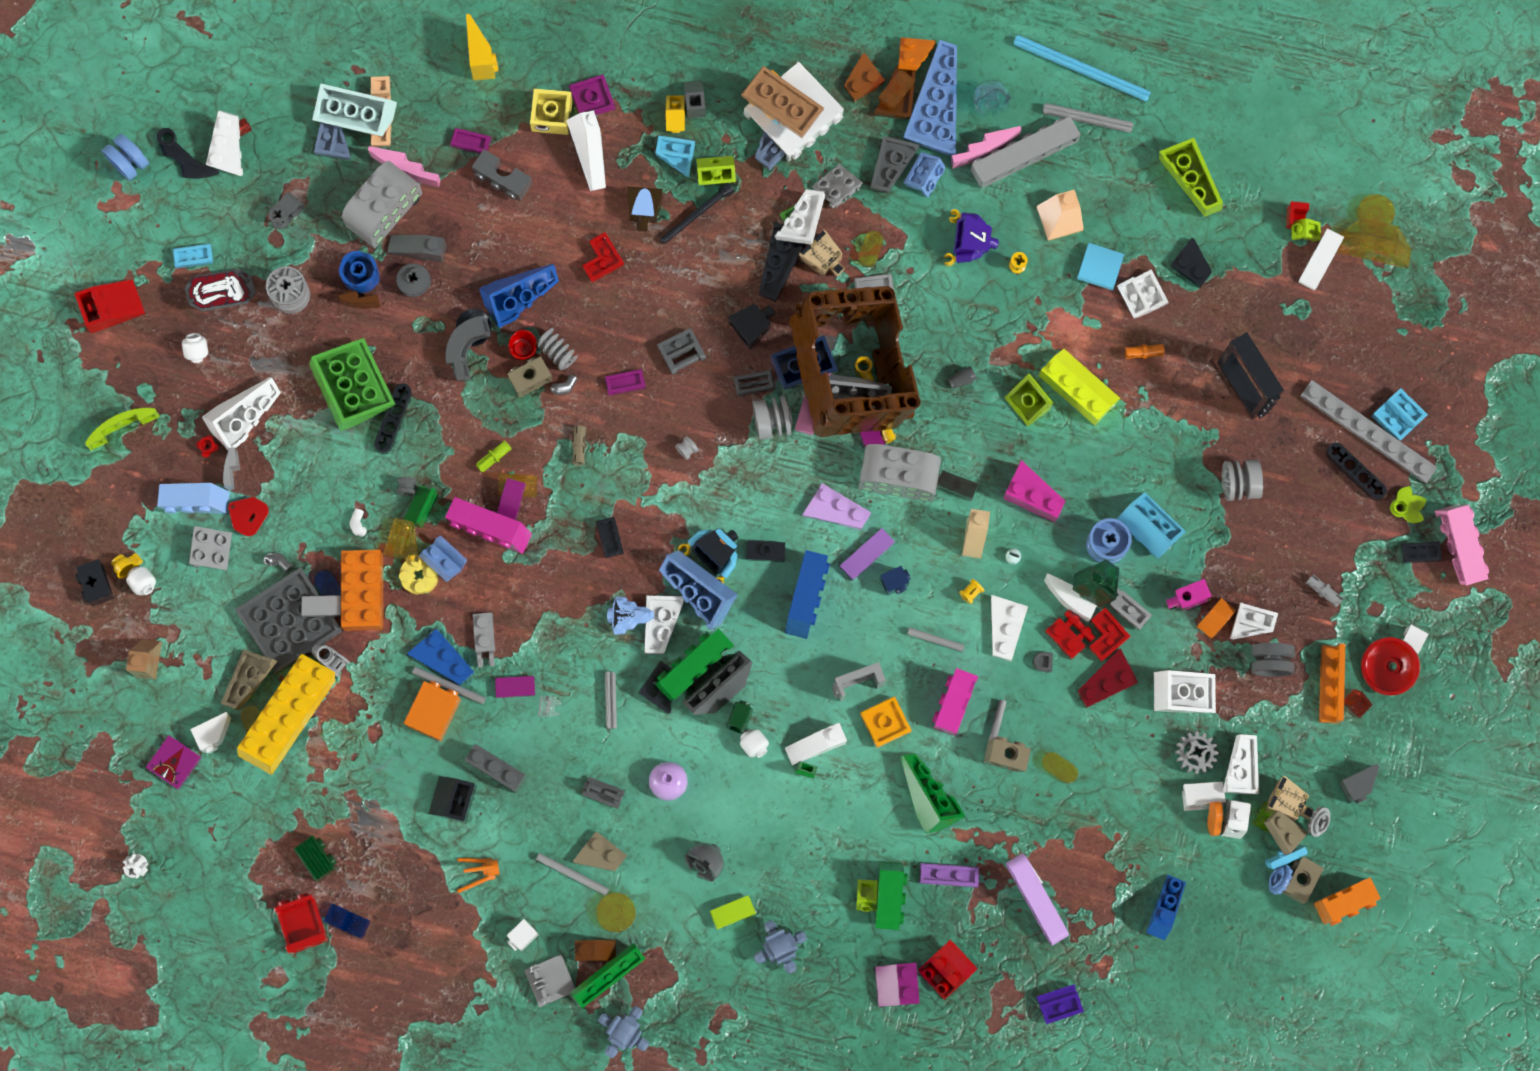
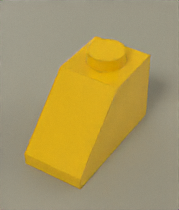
(675, 113)

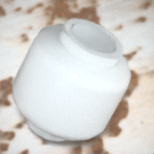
(194, 347)
(141, 581)
(754, 743)

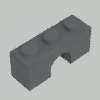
(513, 185)
(495, 768)

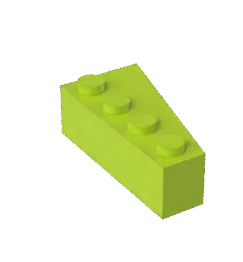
(1191, 173)

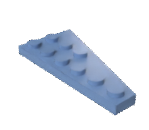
(934, 114)

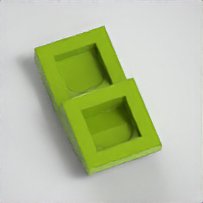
(732, 912)

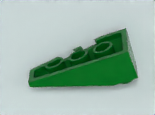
(931, 803)

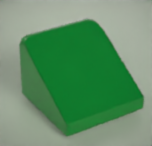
(806, 770)

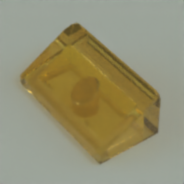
(530, 480)

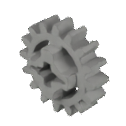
(1198, 759)

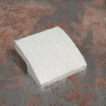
(1142, 294)

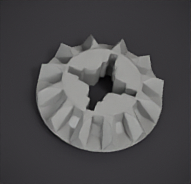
(1319, 821)

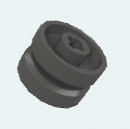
(1273, 659)

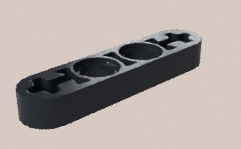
(395, 419)
(1358, 469)

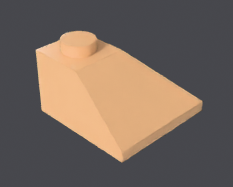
(1061, 215)

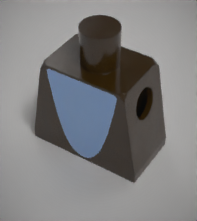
(644, 205)

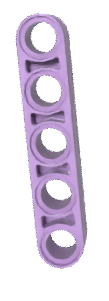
(1037, 899)

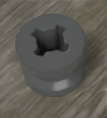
(406, 486)

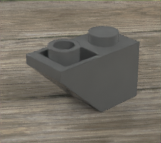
(694, 99)

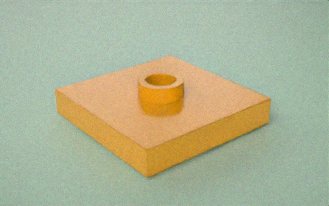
(885, 722)

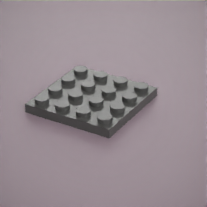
(278, 624)

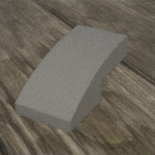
(231, 464)

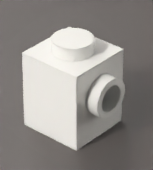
(521, 935)

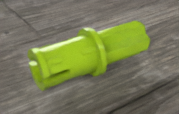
(493, 456)

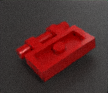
(1066, 638)

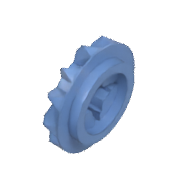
(1280, 879)

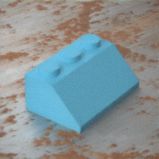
(1151, 525)

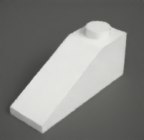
(816, 744)

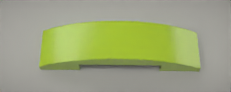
(99, 438)

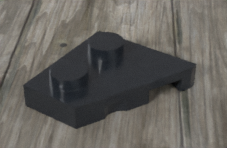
(1192, 264)
(653, 693)

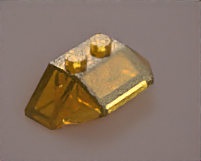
(1376, 242)

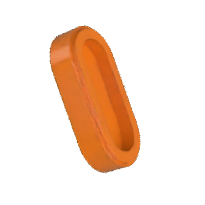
(1215, 818)

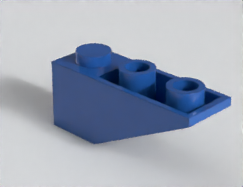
(1166, 908)

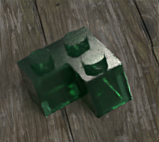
(1097, 583)

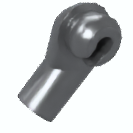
(564, 388)
(275, 559)

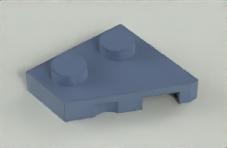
(331, 142)
(768, 152)

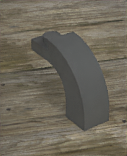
(460, 342)

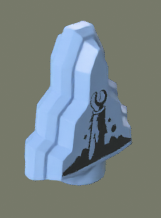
(627, 615)

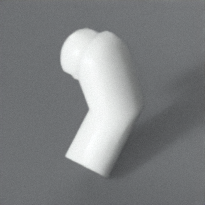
(355, 523)

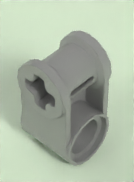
(331, 660)

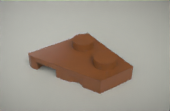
(863, 79)

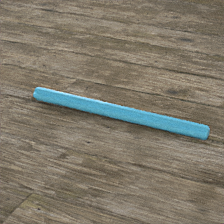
(1082, 68)

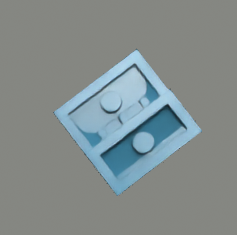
(1100, 266)
(1399, 415)

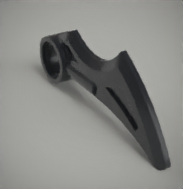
(190, 166)

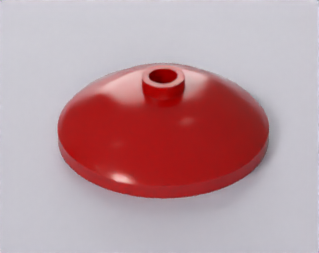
(1377, 666)

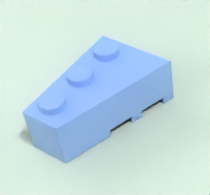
(193, 498)

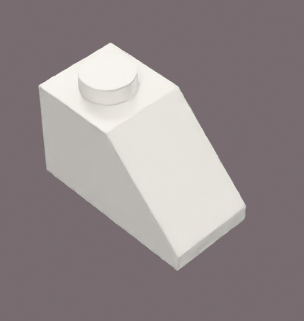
(211, 733)

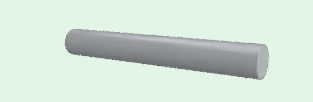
(935, 639)
(997, 720)

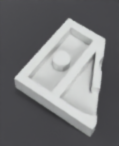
(1252, 621)

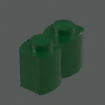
(739, 717)

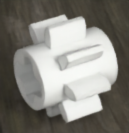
(135, 866)

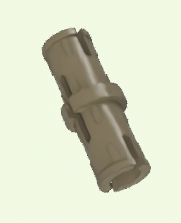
(579, 445)

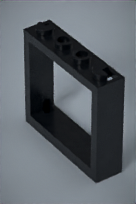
(1259, 371)

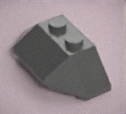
(718, 684)

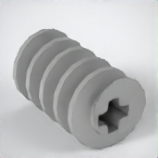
(555, 349)

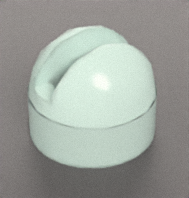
(1011, 559)

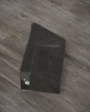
(956, 485)

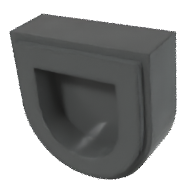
(1043, 662)

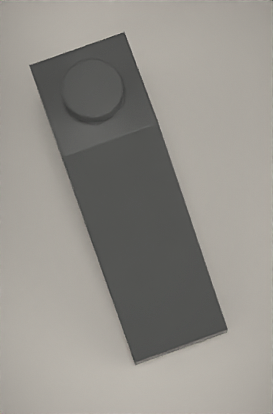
(418, 247)

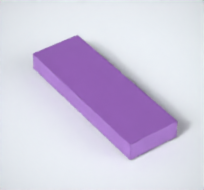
(867, 554)
(949, 875)

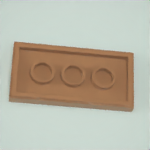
(782, 102)

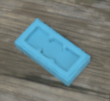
(192, 256)
(1281, 859)

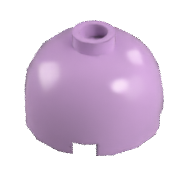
(668, 781)

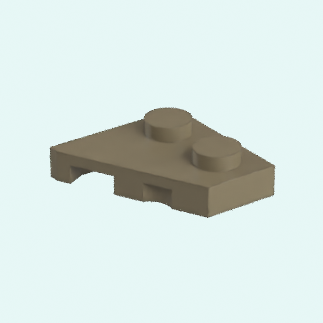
(1285, 831)
(600, 854)

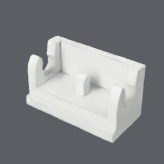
(1200, 795)

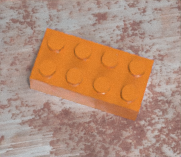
(361, 590)

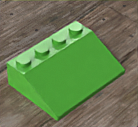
(351, 383)

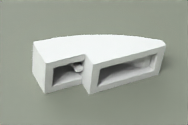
(1320, 259)
(1070, 598)

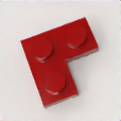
(606, 260)
(1112, 634)

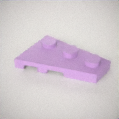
(835, 508)

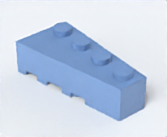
(699, 588)

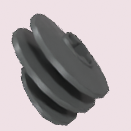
(410, 272)

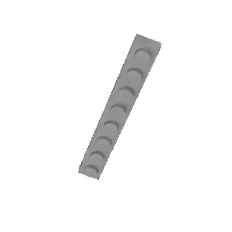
(1368, 432)

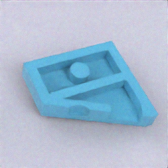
(676, 153)

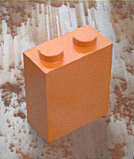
(432, 710)

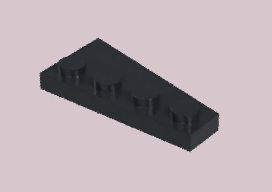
(779, 265)

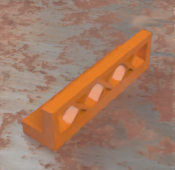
(1332, 684)

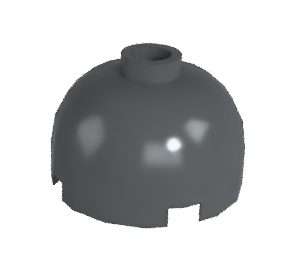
(706, 860)

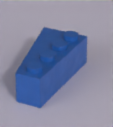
(806, 594)

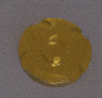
(1376, 208)
(616, 912)

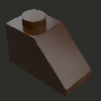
(595, 950)

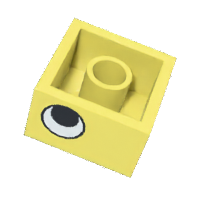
(551, 111)

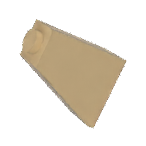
(975, 533)

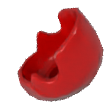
(522, 345)

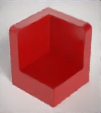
(1295, 212)

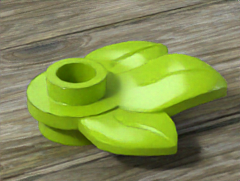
(1410, 505)

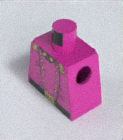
(1196, 591)

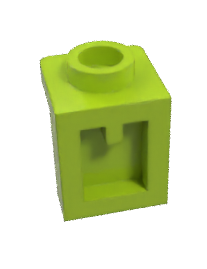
(1306, 229)
(866, 895)

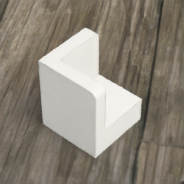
(1415, 637)

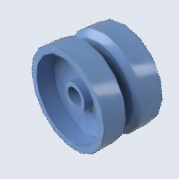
(127, 155)
(1111, 530)

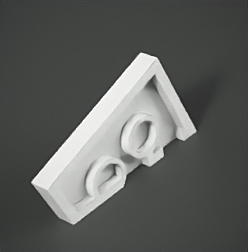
(224, 146)
(803, 221)
(1006, 626)
(660, 629)
(1243, 767)

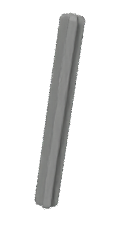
(1087, 117)

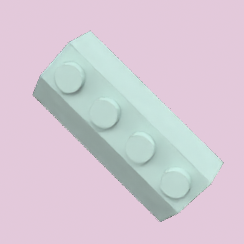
(353, 110)

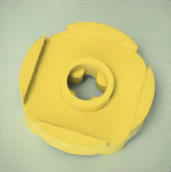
(418, 586)

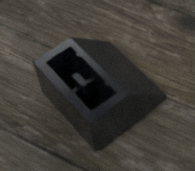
(453, 799)

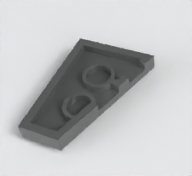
(891, 162)

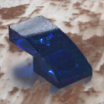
(347, 921)

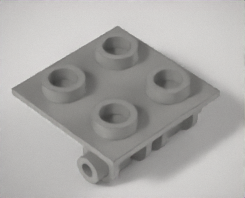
(837, 185)
(210, 548)
(550, 980)

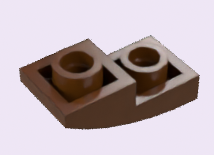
(352, 299)

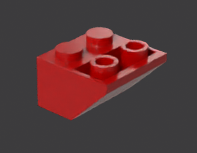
(947, 969)

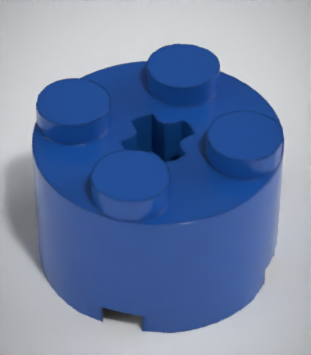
(363, 262)

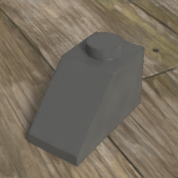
(1359, 784)

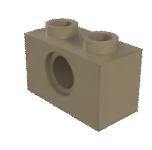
(524, 386)
(996, 754)
(1311, 873)

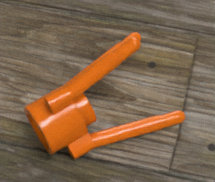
(489, 868)

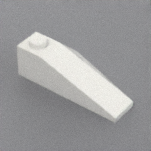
(588, 144)
(236, 417)

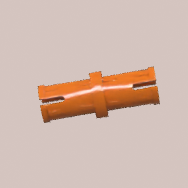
(1144, 351)

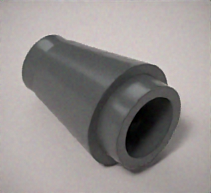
(962, 377)

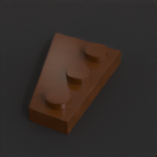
(904, 107)

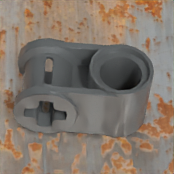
(286, 210)

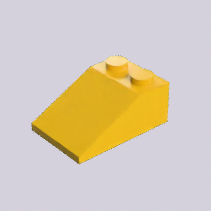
(482, 60)

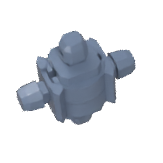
(780, 947)
(623, 1032)

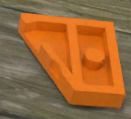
(914, 52)

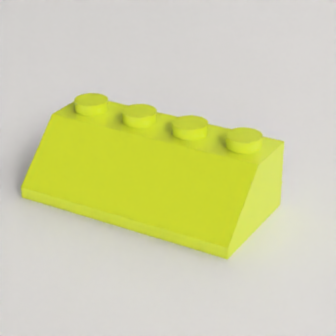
(1078, 386)

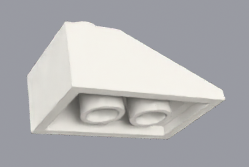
(1184, 692)

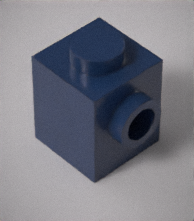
(895, 580)

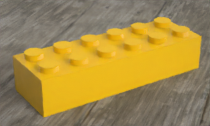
(286, 714)

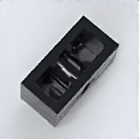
(102, 590)

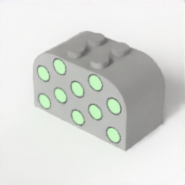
(380, 203)
(899, 472)

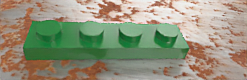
(607, 975)

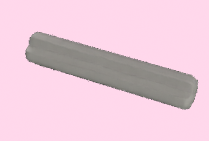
(610, 698)

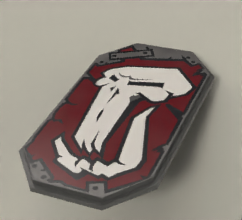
(219, 290)

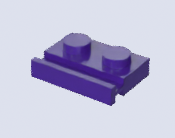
(1060, 1004)

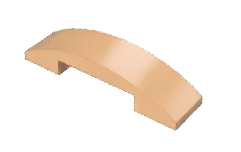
(381, 88)

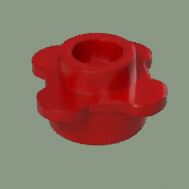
(208, 440)

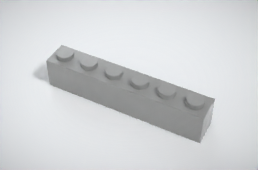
(1025, 152)

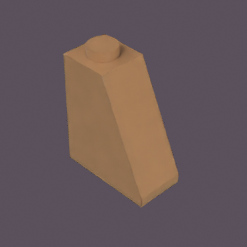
(144, 659)

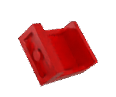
(301, 923)

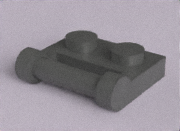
(678, 346)

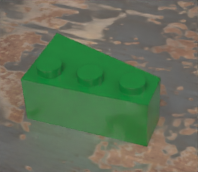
(890, 895)

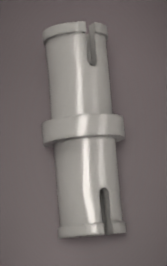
(1324, 590)

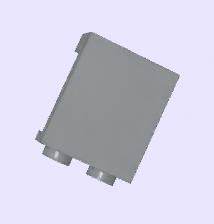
(870, 672)

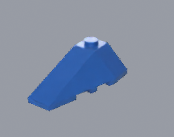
(513, 294)

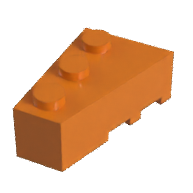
(1347, 902)

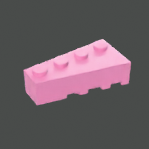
(1463, 543)

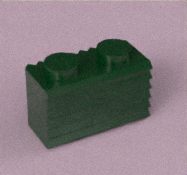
(315, 858)

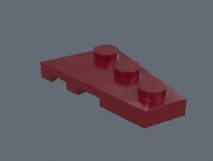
(1108, 680)

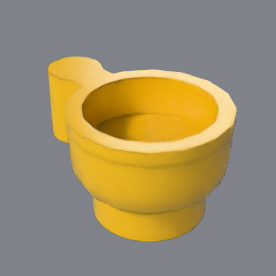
(123, 565)

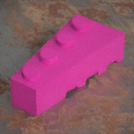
(488, 525)

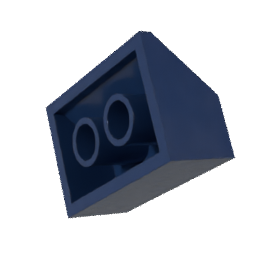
(787, 366)

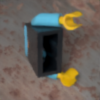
(715, 550)

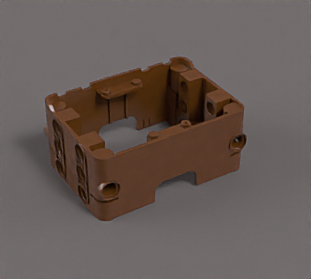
(854, 414)

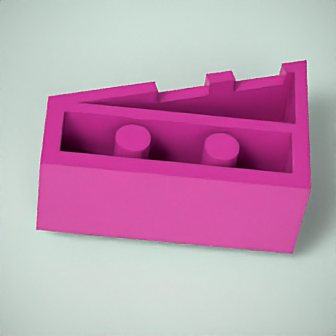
(1034, 494)
(954, 701)

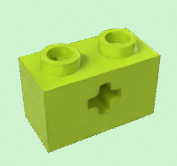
(716, 170)

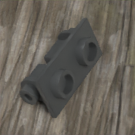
(603, 792)

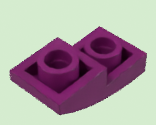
(511, 498)

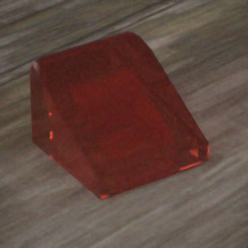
(1357, 703)

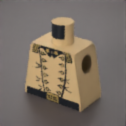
(823, 255)
(1289, 800)

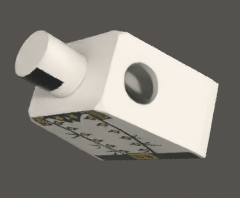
(1235, 818)

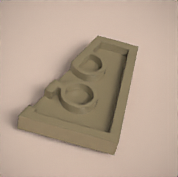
(246, 678)

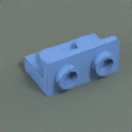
(925, 173)
(443, 559)

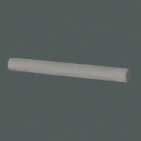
(447, 684)
(572, 874)

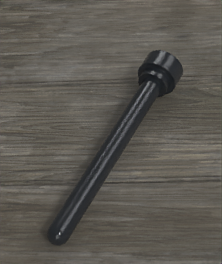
(724, 191)

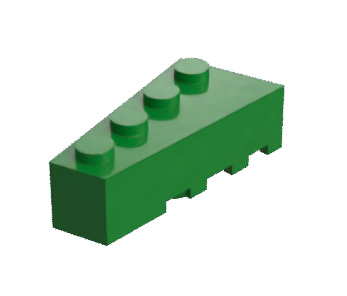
(693, 663)

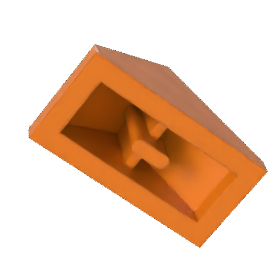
(1216, 618)

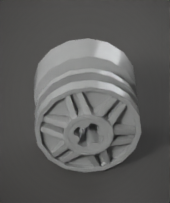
(292, 299)
(772, 417)
(1246, 479)

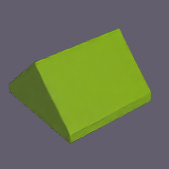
(1029, 400)

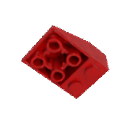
(109, 304)

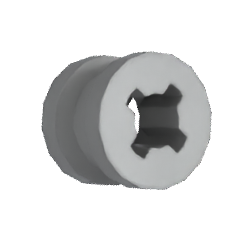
(686, 448)

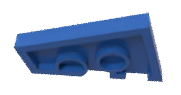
(442, 657)

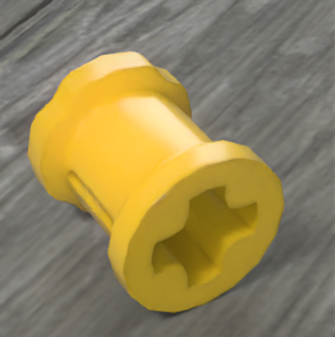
(1013, 264)
(976, 587)

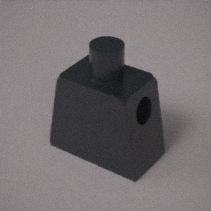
(751, 324)

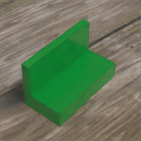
(421, 506)

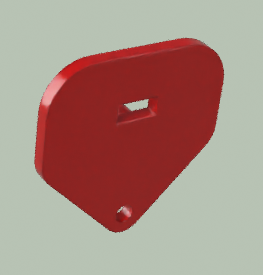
(243, 512)

